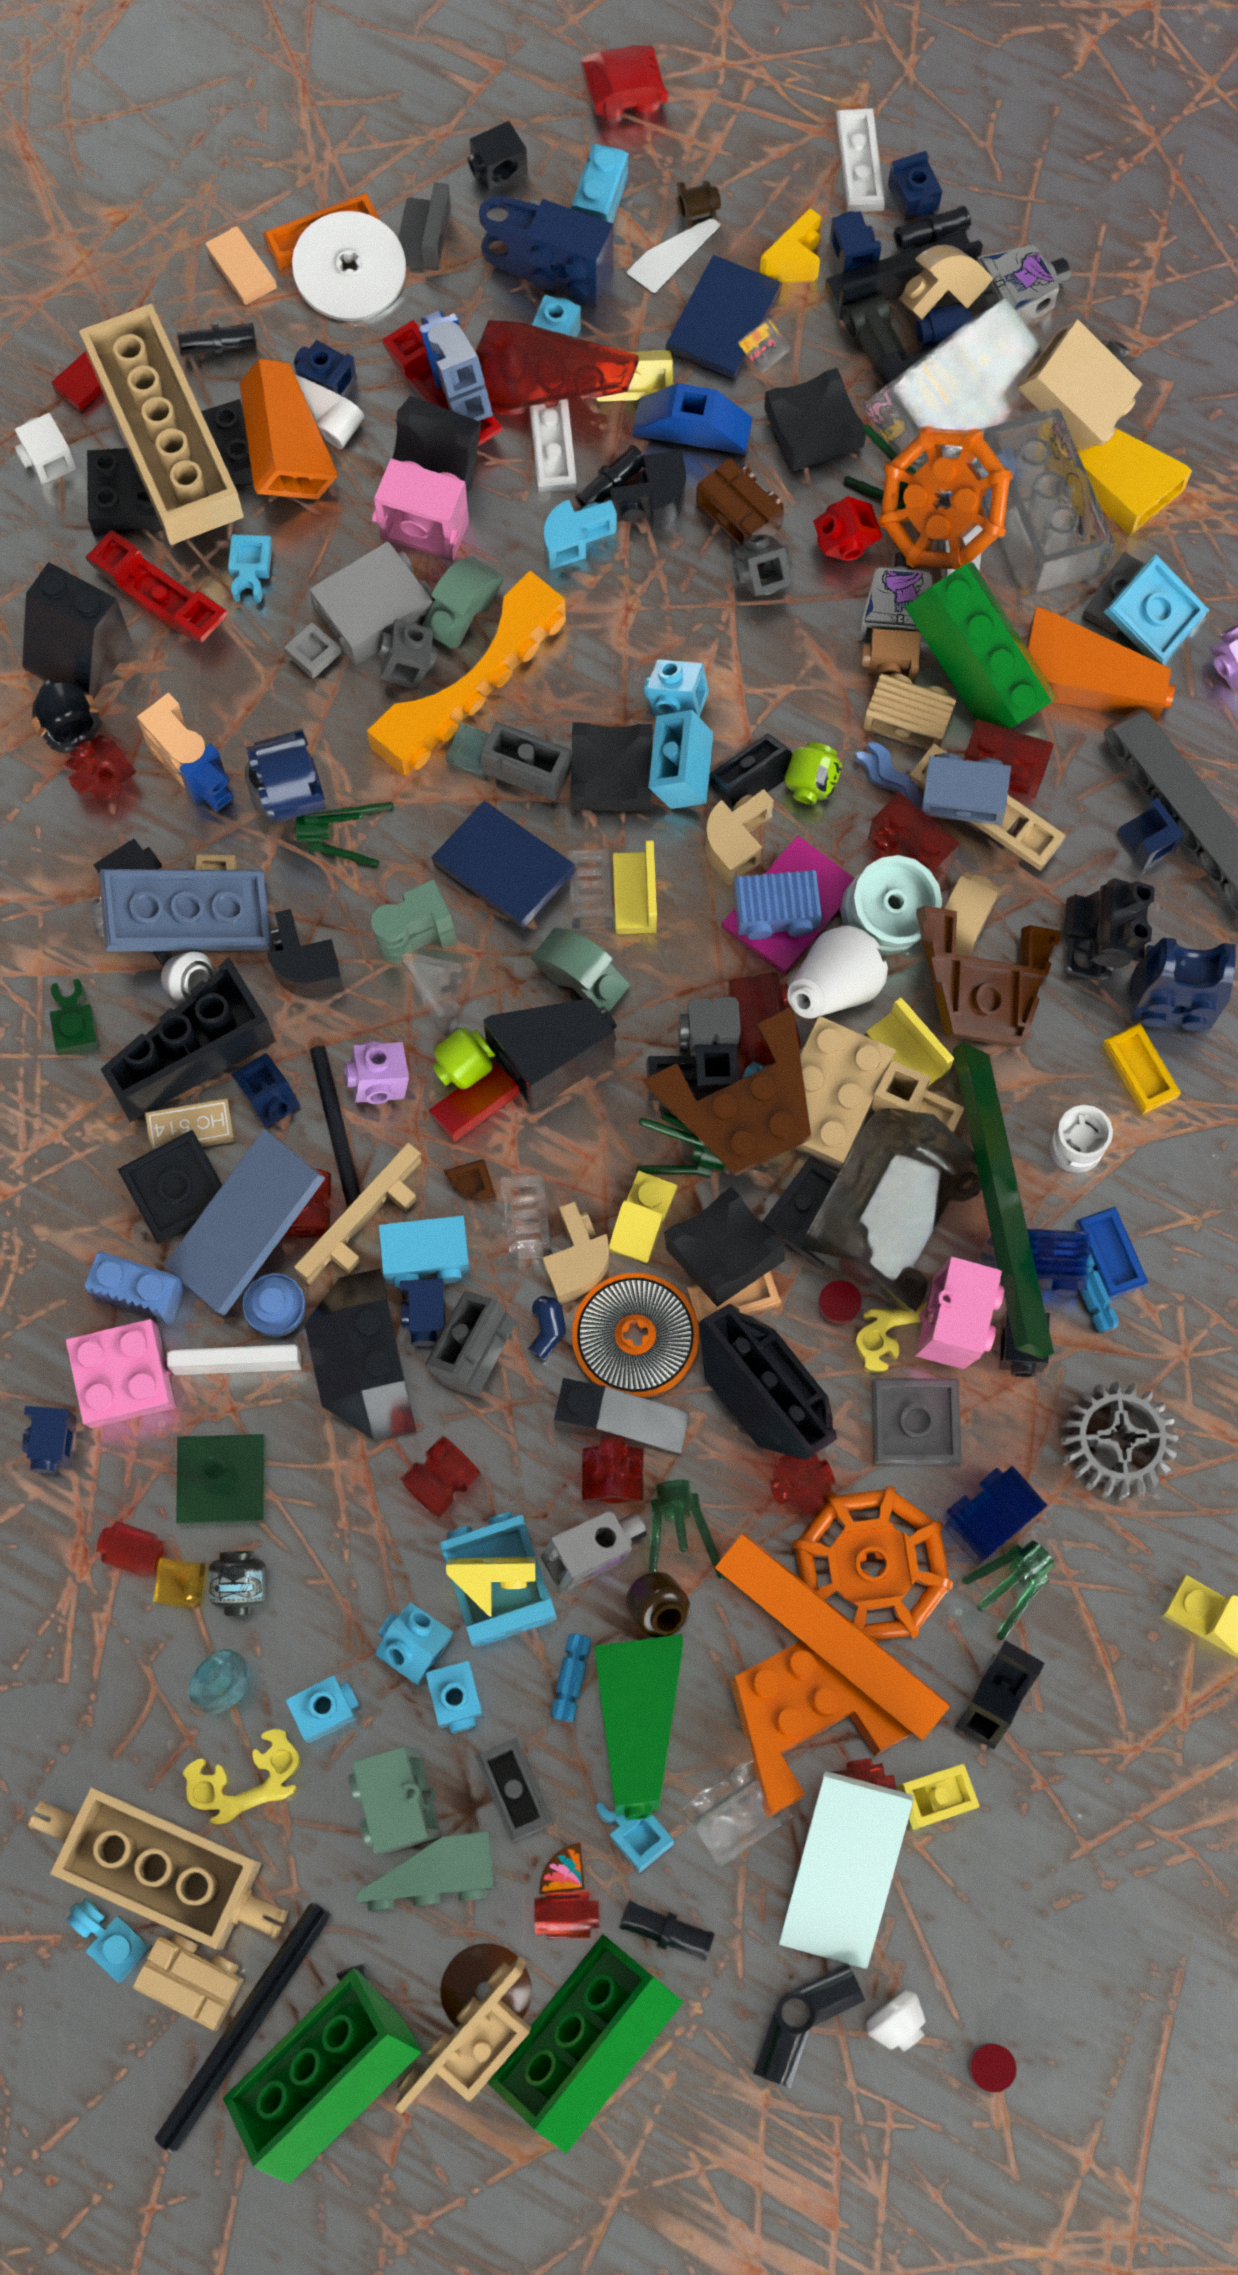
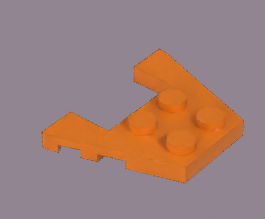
(794, 1700)

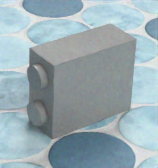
(368, 598)

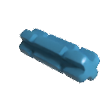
(1099, 1301)
(571, 1677)

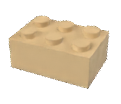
(840, 1083)

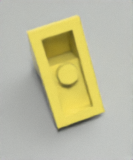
(642, 1217)
(476, 1576)
(1206, 1614)
(940, 1796)

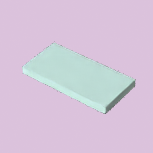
(846, 1869)

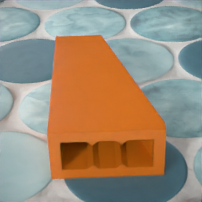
(282, 434)
(1095, 670)

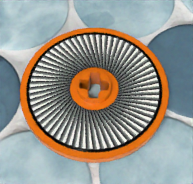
(651, 1306)

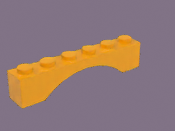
(414, 728)

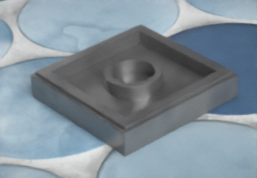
(916, 1422)

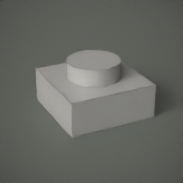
(312, 650)

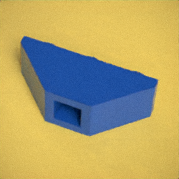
(693, 418)

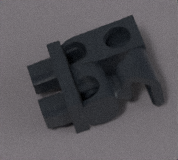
(1114, 921)

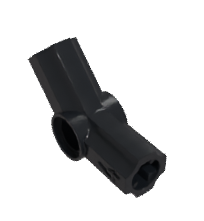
(785, 2043)

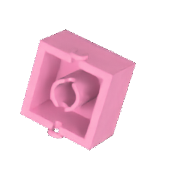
(421, 509)
(960, 1313)
(120, 1373)

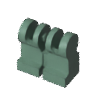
(413, 923)

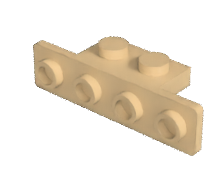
(477, 2046)

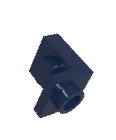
(266, 1090)

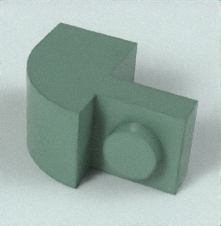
(460, 594)
(582, 965)

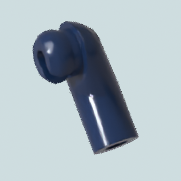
(552, 1326)

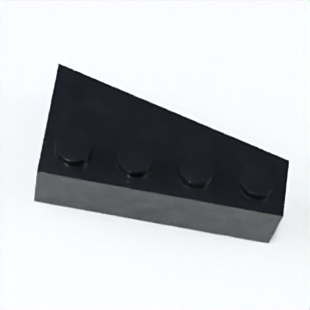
(190, 1044)

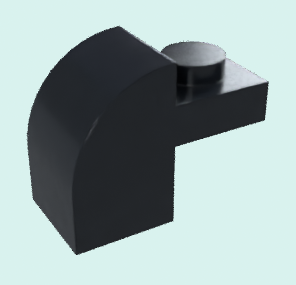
(660, 494)
(303, 969)
(705, 1070)
(999, 1694)

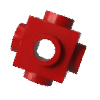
(847, 529)

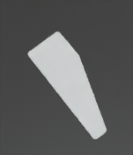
(666, 258)

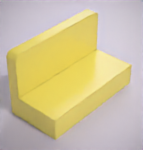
(651, 375)
(635, 891)
(913, 1042)

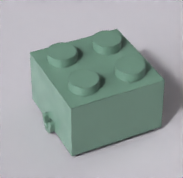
(393, 1801)

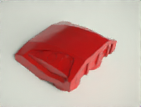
(624, 80)

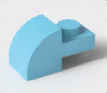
(569, 531)

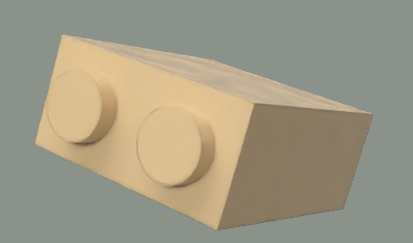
(1082, 381)

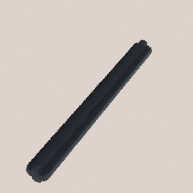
(242, 2028)

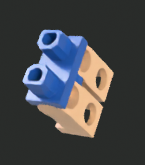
(185, 753)

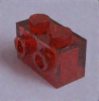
(1022, 752)
(911, 833)

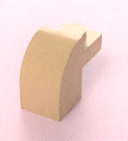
(944, 271)
(728, 836)
(973, 900)
(907, 1090)
(581, 1266)

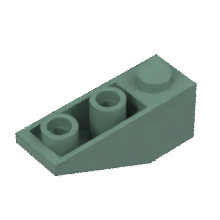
(445, 1867)

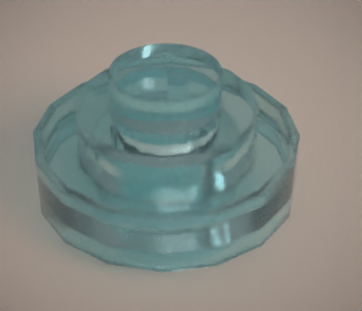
(219, 1681)

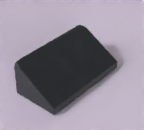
(752, 770)

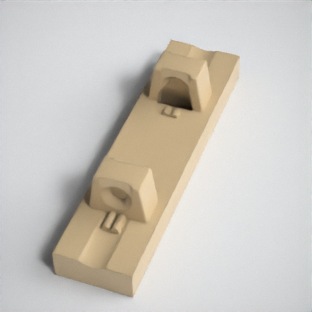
(1033, 836)
(384, 1187)

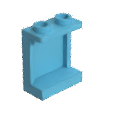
(511, 1608)

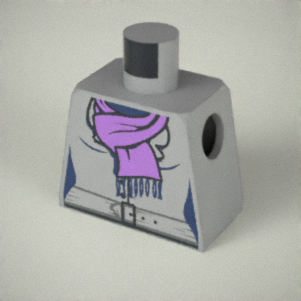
(1024, 279)
(888, 596)
(577, 1556)

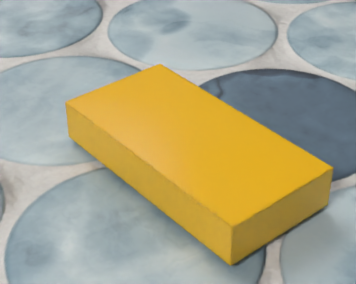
(1141, 1068)

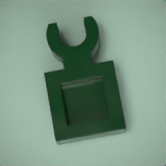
(74, 1024)

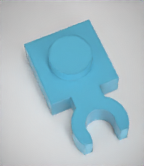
(247, 562)
(638, 1840)

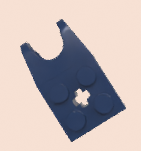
(551, 246)
(1182, 985)

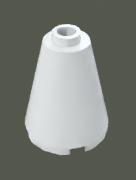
(838, 973)

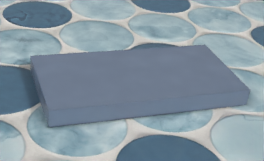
(184, 910)
(244, 1221)

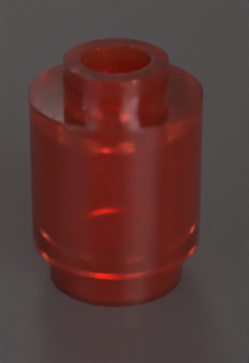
(130, 1548)
(566, 1915)

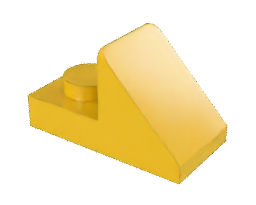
(792, 254)

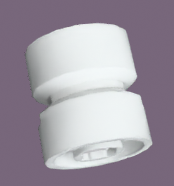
(1080, 1139)

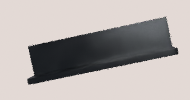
(889, 274)

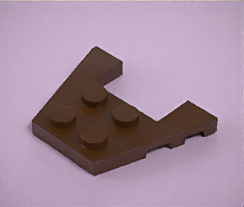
(983, 996)
(752, 1116)

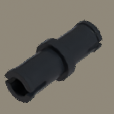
(932, 228)
(216, 339)
(611, 476)
(666, 1930)

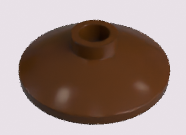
(474, 1967)

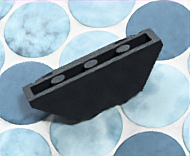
(360, 1358)
(765, 1384)

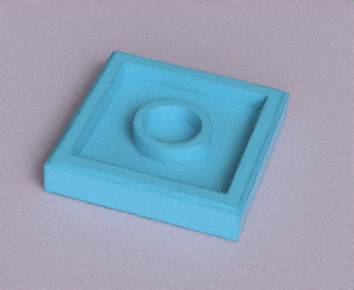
(1156, 610)

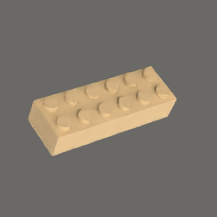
(161, 424)

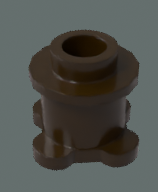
(697, 202)

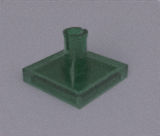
(221, 1479)

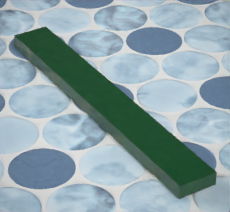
(1002, 1202)

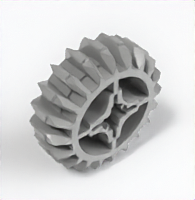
(1137, 1438)

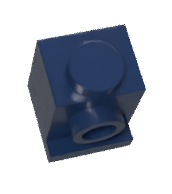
(914, 186)
(853, 241)
(326, 367)
(425, 1310)
(49, 1438)

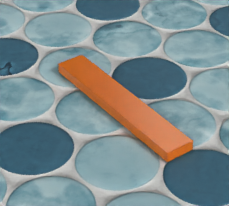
(833, 1636)

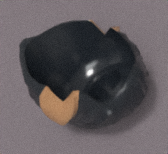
(64, 715)

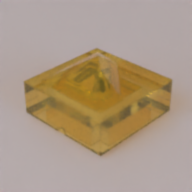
(179, 1582)

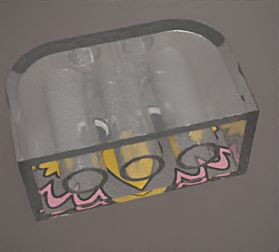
(960, 382)
(1051, 509)

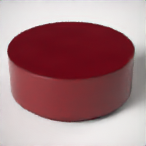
(839, 1302)
(992, 2067)

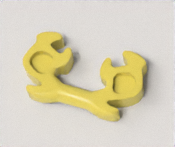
(873, 1341)
(206, 1792)

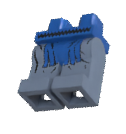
(455, 366)

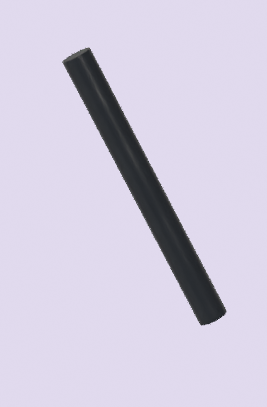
(335, 1124)

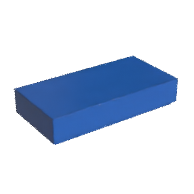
(1113, 1252)

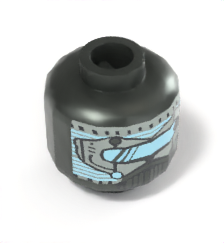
(237, 1582)

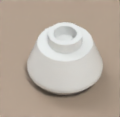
(184, 972)
(897, 2022)

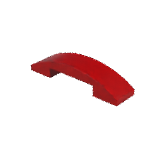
(409, 356)
(154, 590)

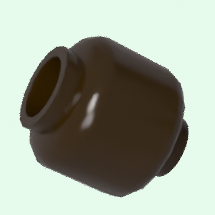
(658, 1604)

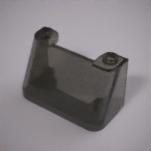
(891, 1202)

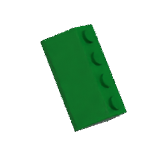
(980, 649)
(584, 2043)
(320, 2077)

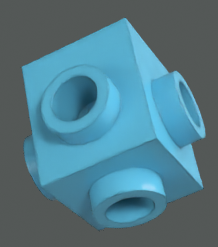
(676, 687)
(412, 1642)

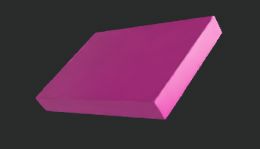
(784, 950)

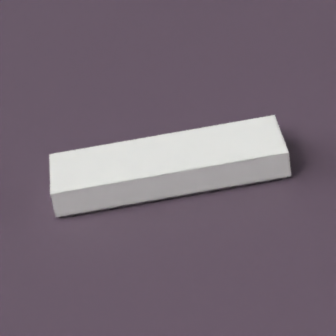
(859, 160)
(553, 447)
(234, 1359)

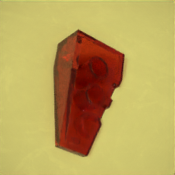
(541, 366)

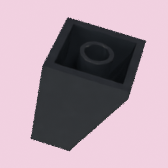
(72, 631)
(551, 1046)

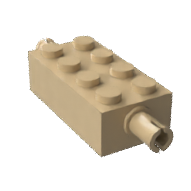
(157, 1869)

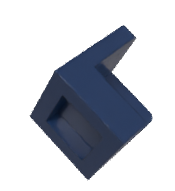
(1151, 834)

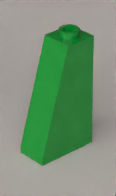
(638, 1708)

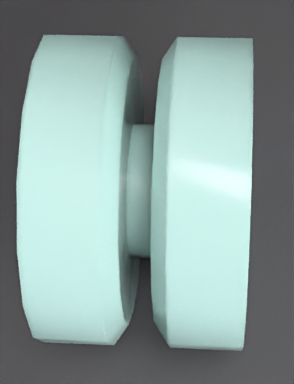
(896, 882)

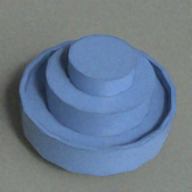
(274, 1305)

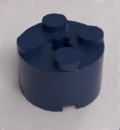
(288, 776)

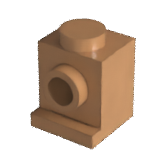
(892, 653)

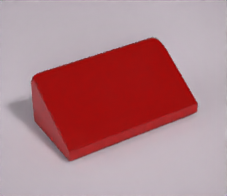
(471, 1106)

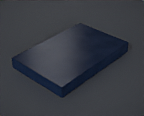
(720, 313)
(503, 864)

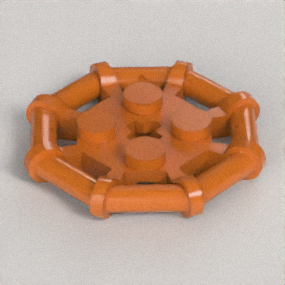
(923, 498)
(887, 1544)

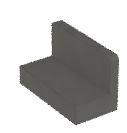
(425, 228)

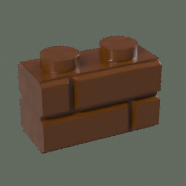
(739, 502)

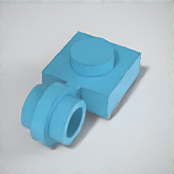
(117, 1946)

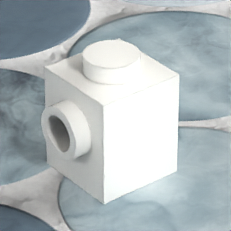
(44, 448)

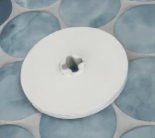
(349, 238)

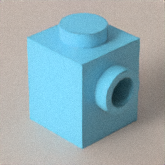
(559, 316)
(455, 1697)
(323, 1708)

